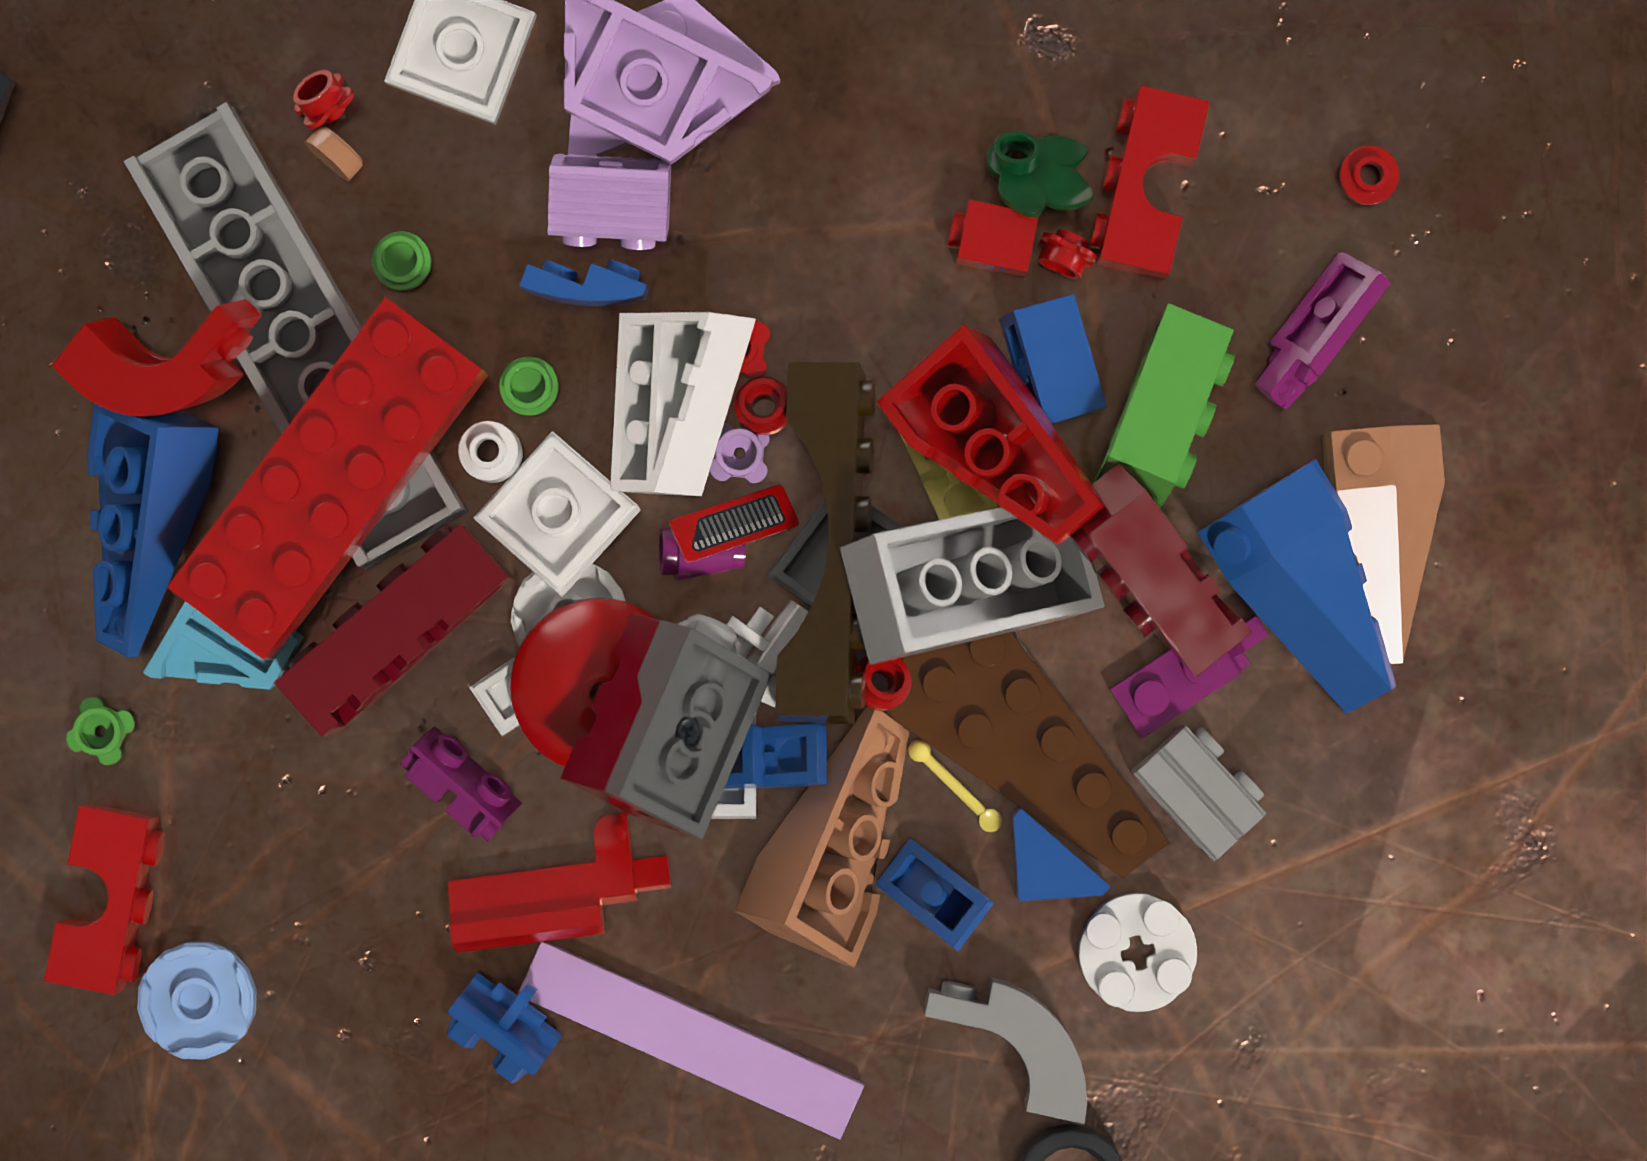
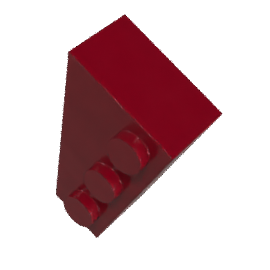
(1156, 574)

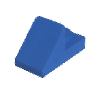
(934, 894)

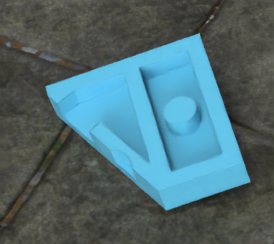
(207, 653)

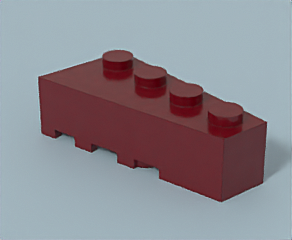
(393, 630)

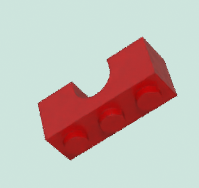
(1157, 130)
(120, 850)

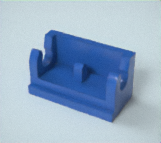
(1054, 358)

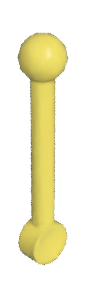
(989, 818)

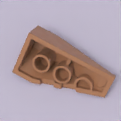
(1393, 495)
(822, 860)

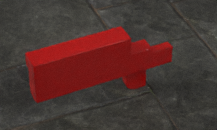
(554, 900)

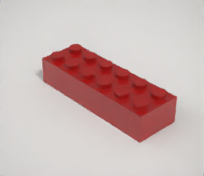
(327, 480)

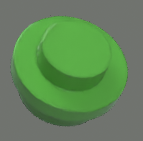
(401, 261)
(529, 386)

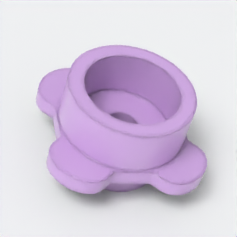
(751, 466)

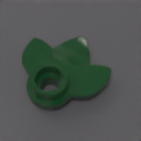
(1038, 172)

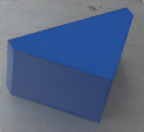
(1046, 866)

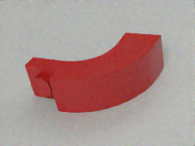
(129, 379)

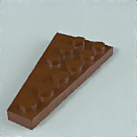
(1013, 731)

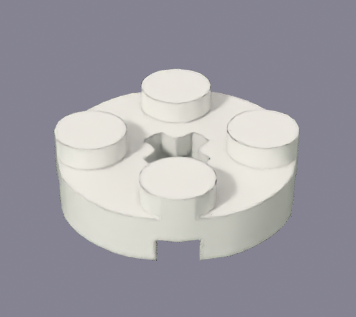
(1119, 981)

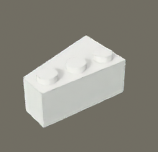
(673, 397)

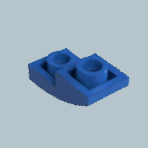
(605, 286)

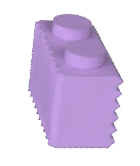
(609, 200)

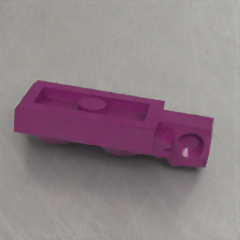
(1320, 327)
(1169, 688)

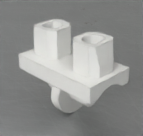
(771, 643)

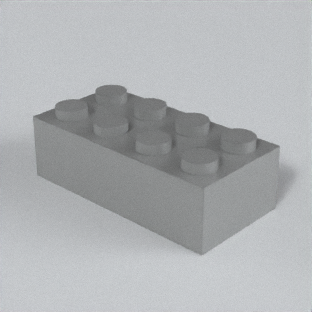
(963, 583)

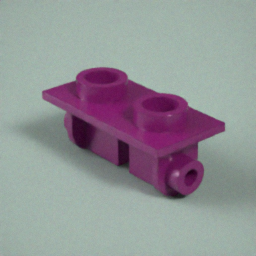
(482, 798)

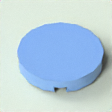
(197, 1000)

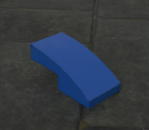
(781, 757)

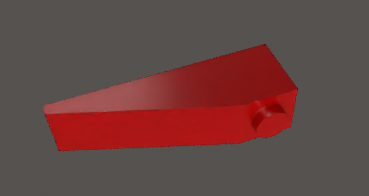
(989, 431)

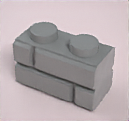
(1200, 791)

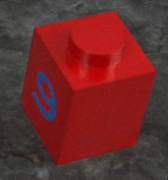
(993, 238)

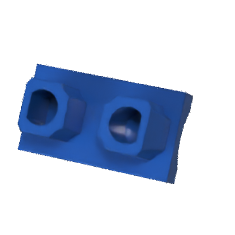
(505, 1023)

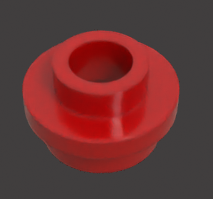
(1353, 184)
(757, 390)
(898, 683)

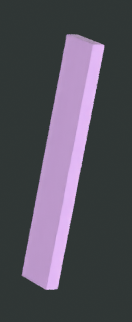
(692, 1040)

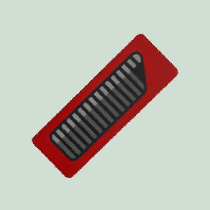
(733, 523)

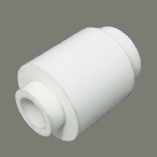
(509, 454)

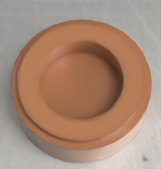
(334, 152)

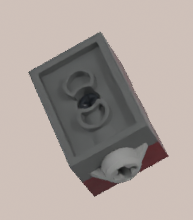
(669, 722)

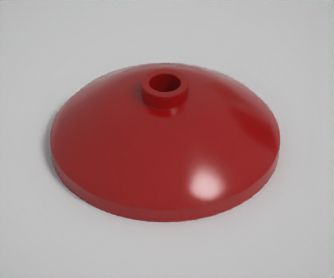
(560, 665)

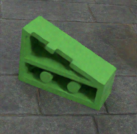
(1170, 402)

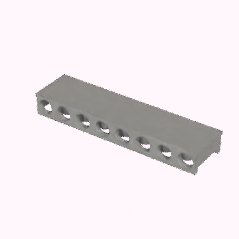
(249, 244)

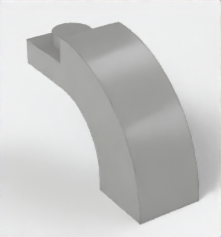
(1051, 1061)

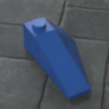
(149, 496)
(1300, 575)

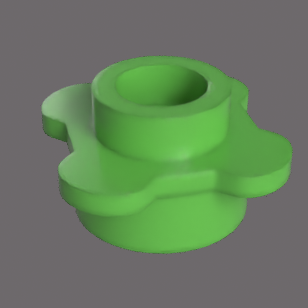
(85, 739)

